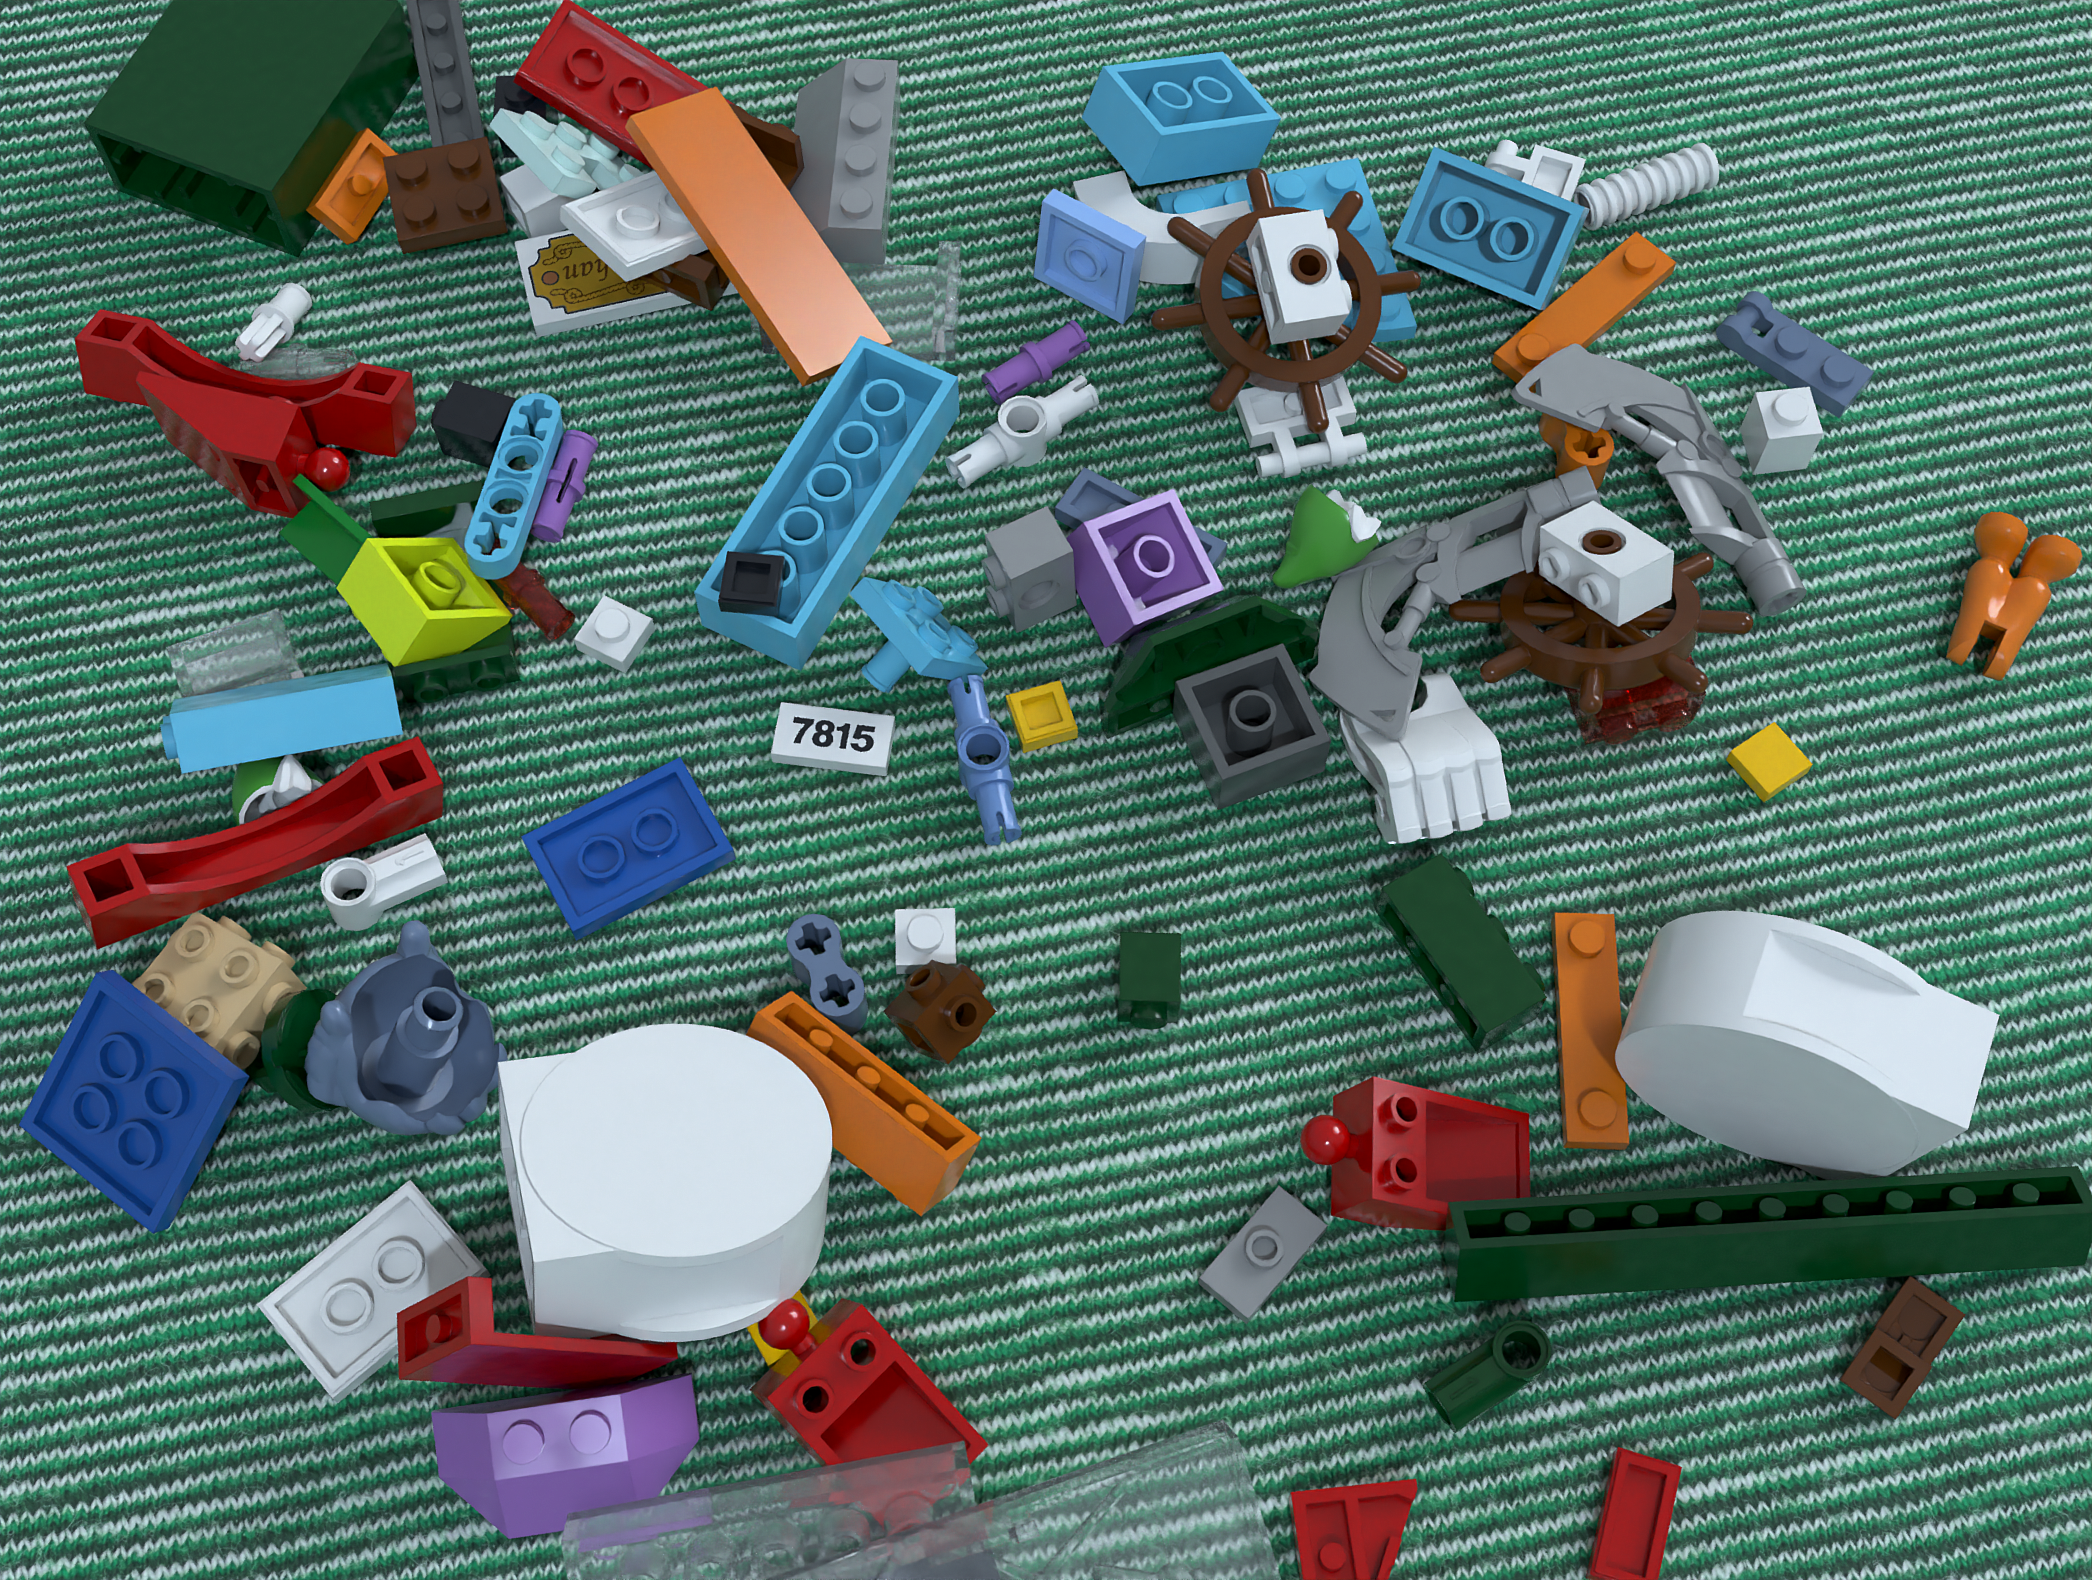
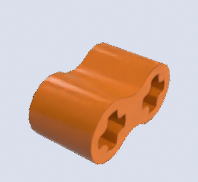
(1577, 447)

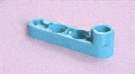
(529, 417)

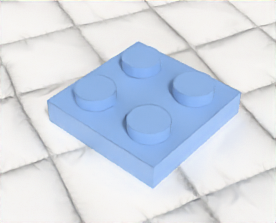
(1089, 256)

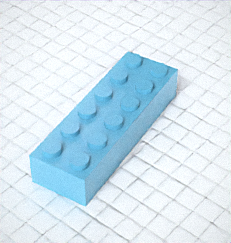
(835, 495)

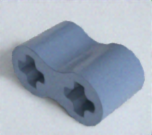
(827, 972)

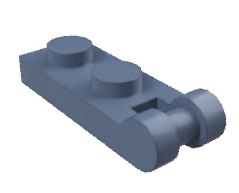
(1793, 354)

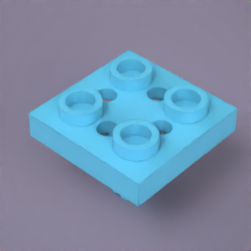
(916, 635)

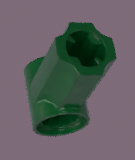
(1484, 1377)

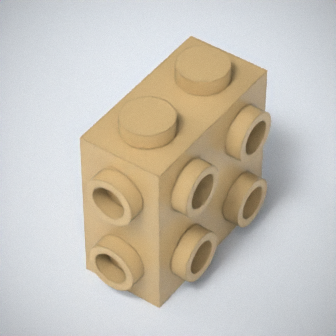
(220, 984)

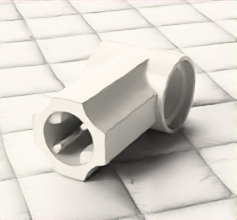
(385, 877)

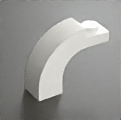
(1164, 257)

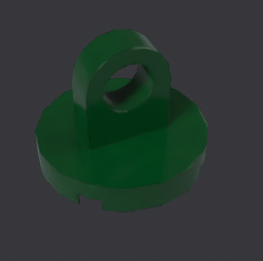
(285, 1047)

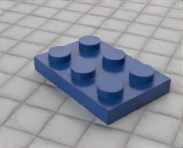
(628, 848)

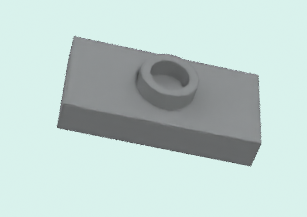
(1262, 1254)

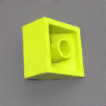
(420, 598)

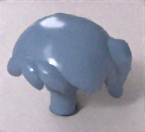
(406, 1044)

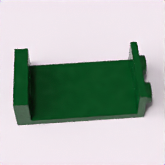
(490, 661)

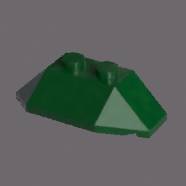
(1193, 644)

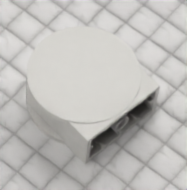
(1801, 1045)
(663, 1182)

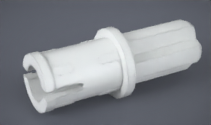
(273, 322)

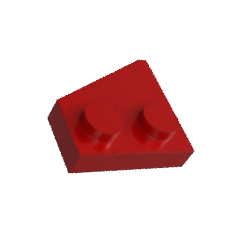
(1350, 1529)

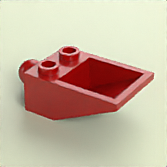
(245, 442)
(1413, 1150)
(866, 1402)

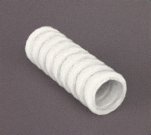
(1648, 185)

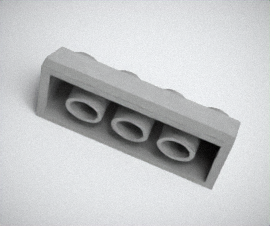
(849, 155)

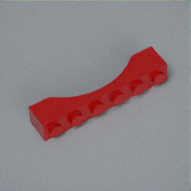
(354, 409)
(160, 882)

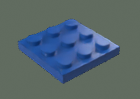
(133, 1100)

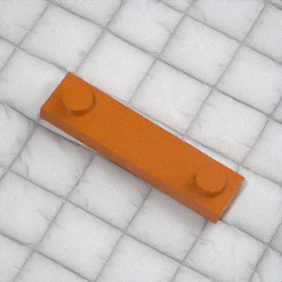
(1587, 306)
(1589, 1031)

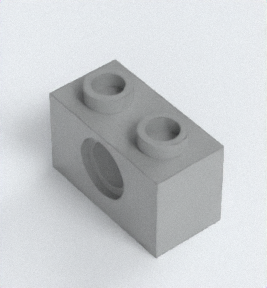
(1029, 570)

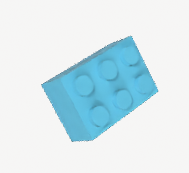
(1180, 117)
(1490, 229)

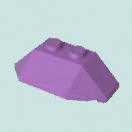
(566, 1450)

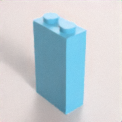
(281, 718)

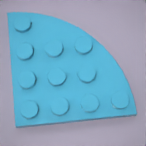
(1312, 190)

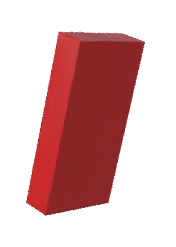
(1634, 1518)

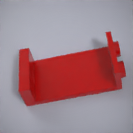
(455, 1342)

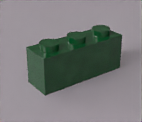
(1461, 952)

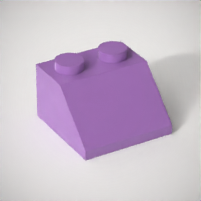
(1140, 567)

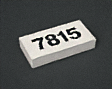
(833, 739)

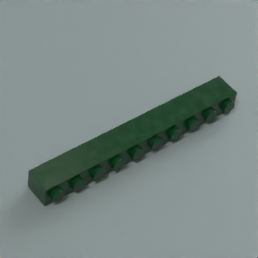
(1767, 1233)

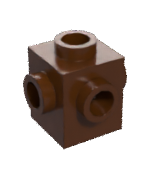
(941, 1010)

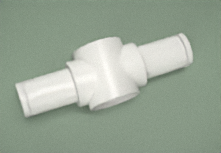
(1006, 447)

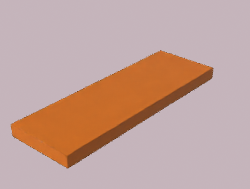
(756, 232)

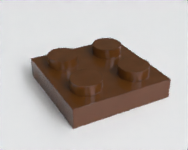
(444, 195)

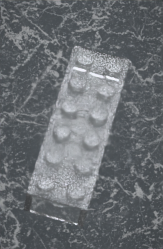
(767, 1522)

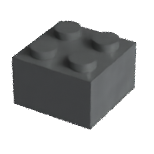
(1250, 726)

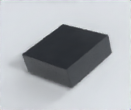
(752, 584)

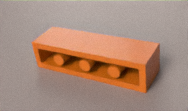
(873, 1110)

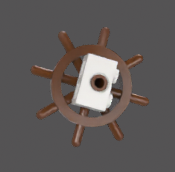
(1297, 297)
(1605, 593)

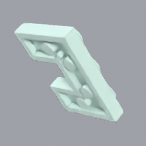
(562, 155)

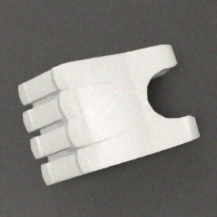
(1438, 774)

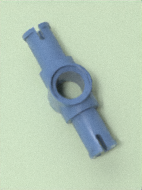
(989, 783)

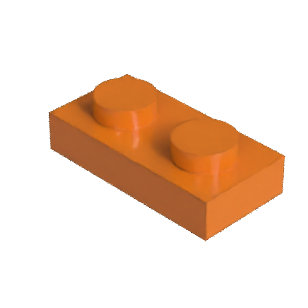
(353, 188)

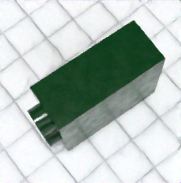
(251, 107)

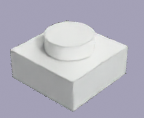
(614, 634)
(924, 937)

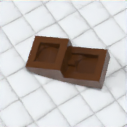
(1901, 1347)

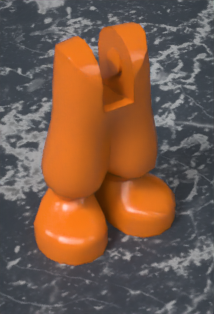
(2004, 605)

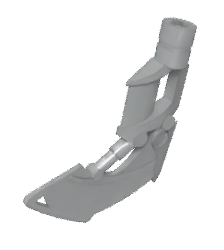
(1690, 452)
(1375, 671)

